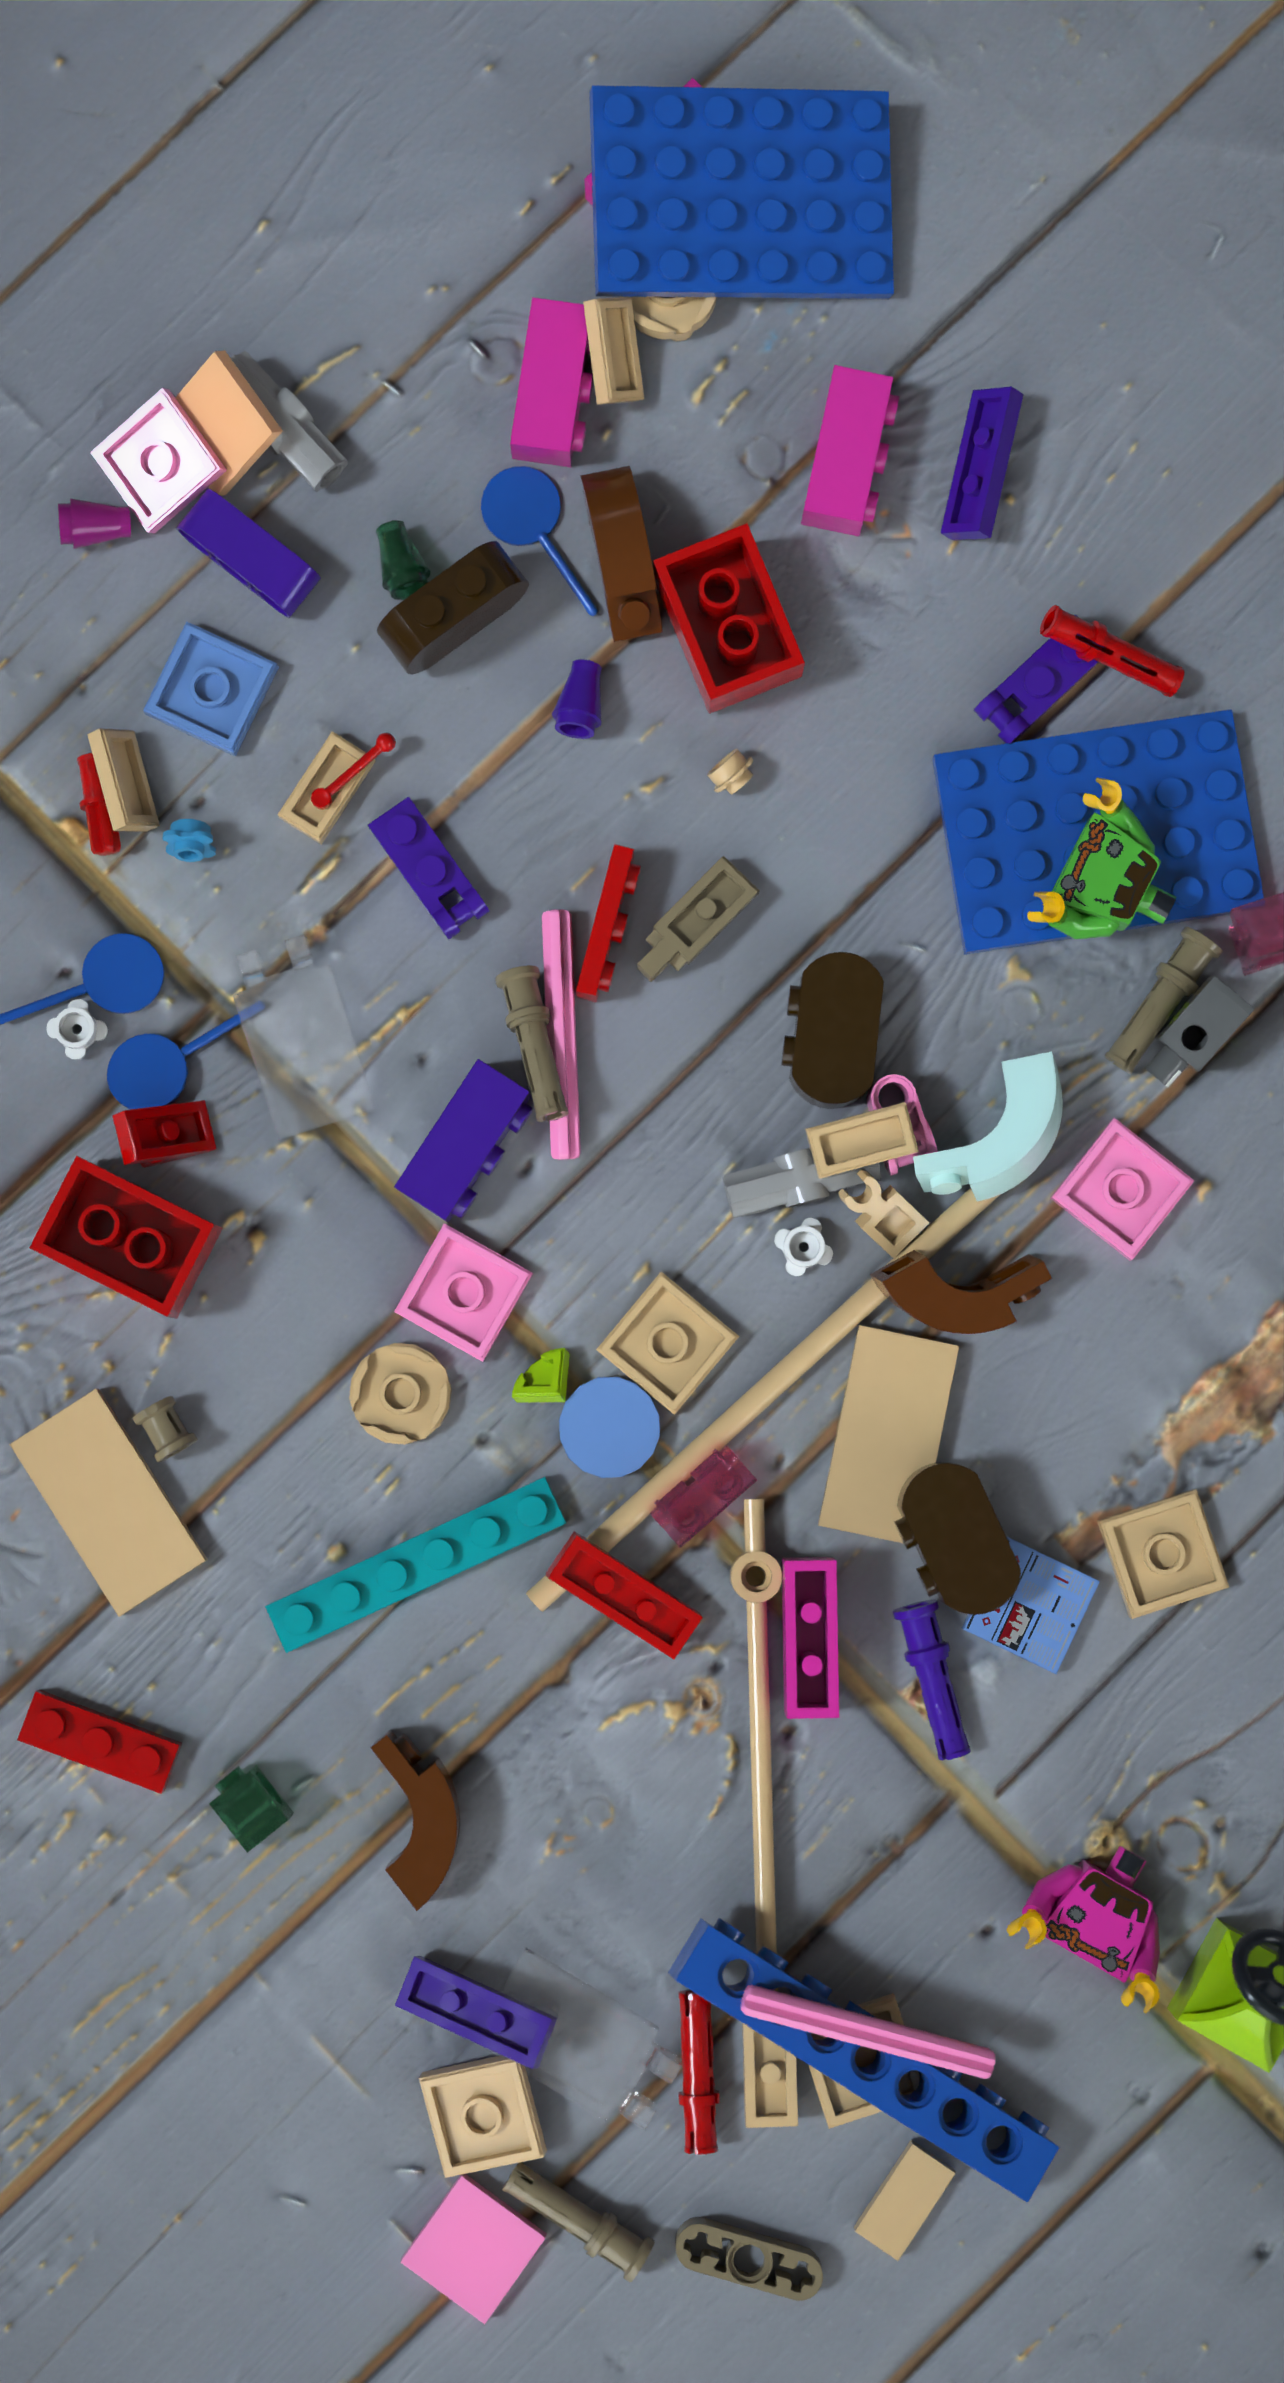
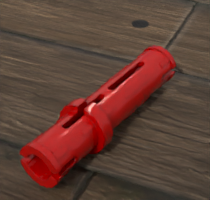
(1064, 629)
(698, 2077)

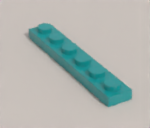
(415, 1564)

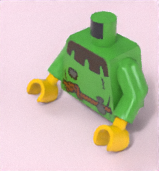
(1106, 874)

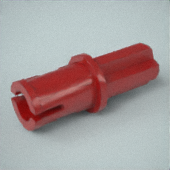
(101, 834)

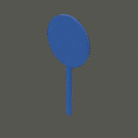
(523, 509)
(118, 974)
(153, 1068)

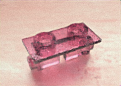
(692, 1507)

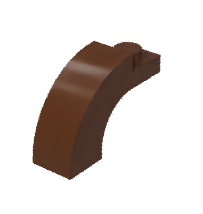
(622, 553)
(960, 1308)
(436, 1818)

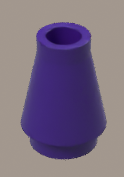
(579, 703)

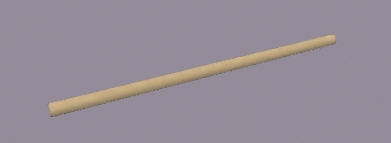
(764, 1392)

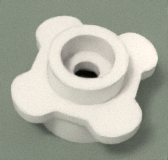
(62, 1029)
(789, 1243)

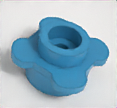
(189, 840)

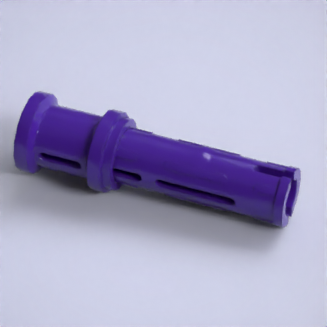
(928, 1655)

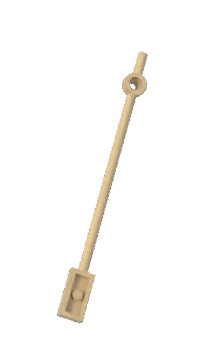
(767, 2068)

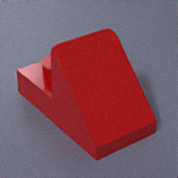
(164, 1133)

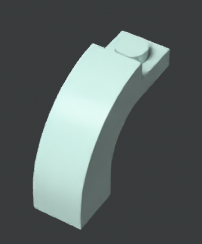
(1014, 1145)

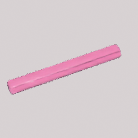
(562, 1027)
(867, 2031)

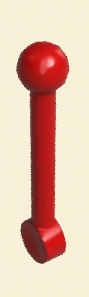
(322, 797)

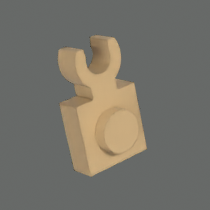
(885, 1216)

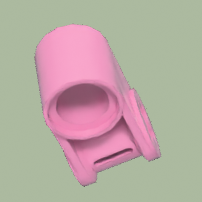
(920, 1125)

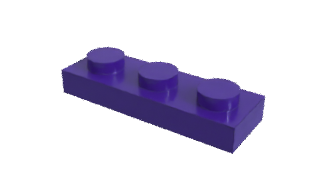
(982, 463)
(476, 2012)

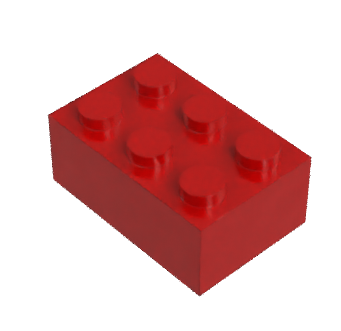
(728, 618)
(126, 1238)

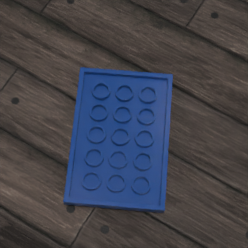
(741, 192)
(1021, 809)

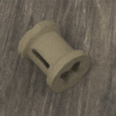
(165, 1429)

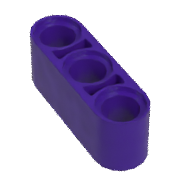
(248, 553)

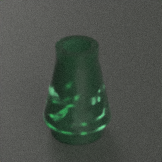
(401, 563)

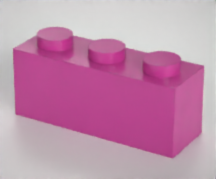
(552, 385)
(849, 451)
(810, 1637)

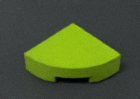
(544, 1379)

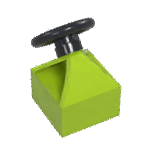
(1236, 1993)

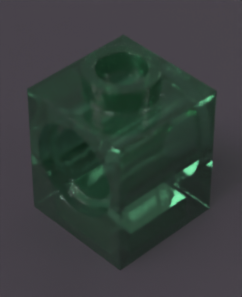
(250, 1806)

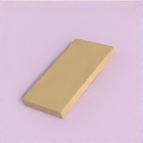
(885, 1428)
(108, 1502)

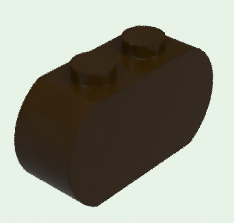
(452, 607)
(834, 1030)
(957, 1539)

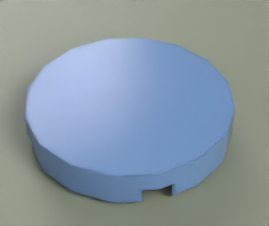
(609, 1427)

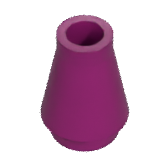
(92, 523)

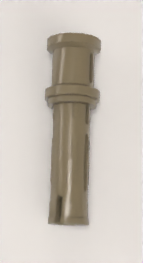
(1174, 981)
(529, 1021)
(598, 2232)

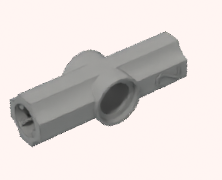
(301, 440)
(787, 1182)

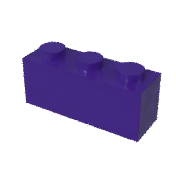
(465, 1142)

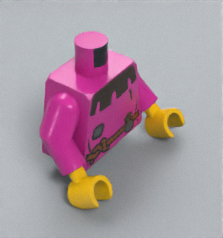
(1099, 1921)

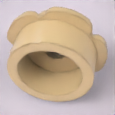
(731, 772)

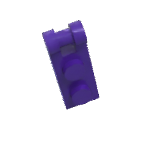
(1034, 687)
(427, 866)

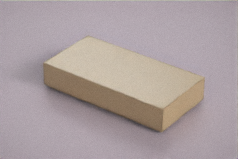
(613, 350)
(329, 763)
(123, 780)
(861, 1140)
(904, 2200)

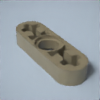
(789, 2257)

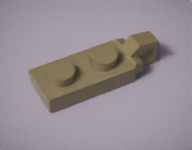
(697, 918)

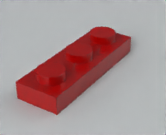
(608, 924)
(624, 1595)
(99, 1741)

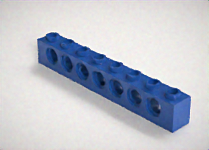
(1013, 2165)

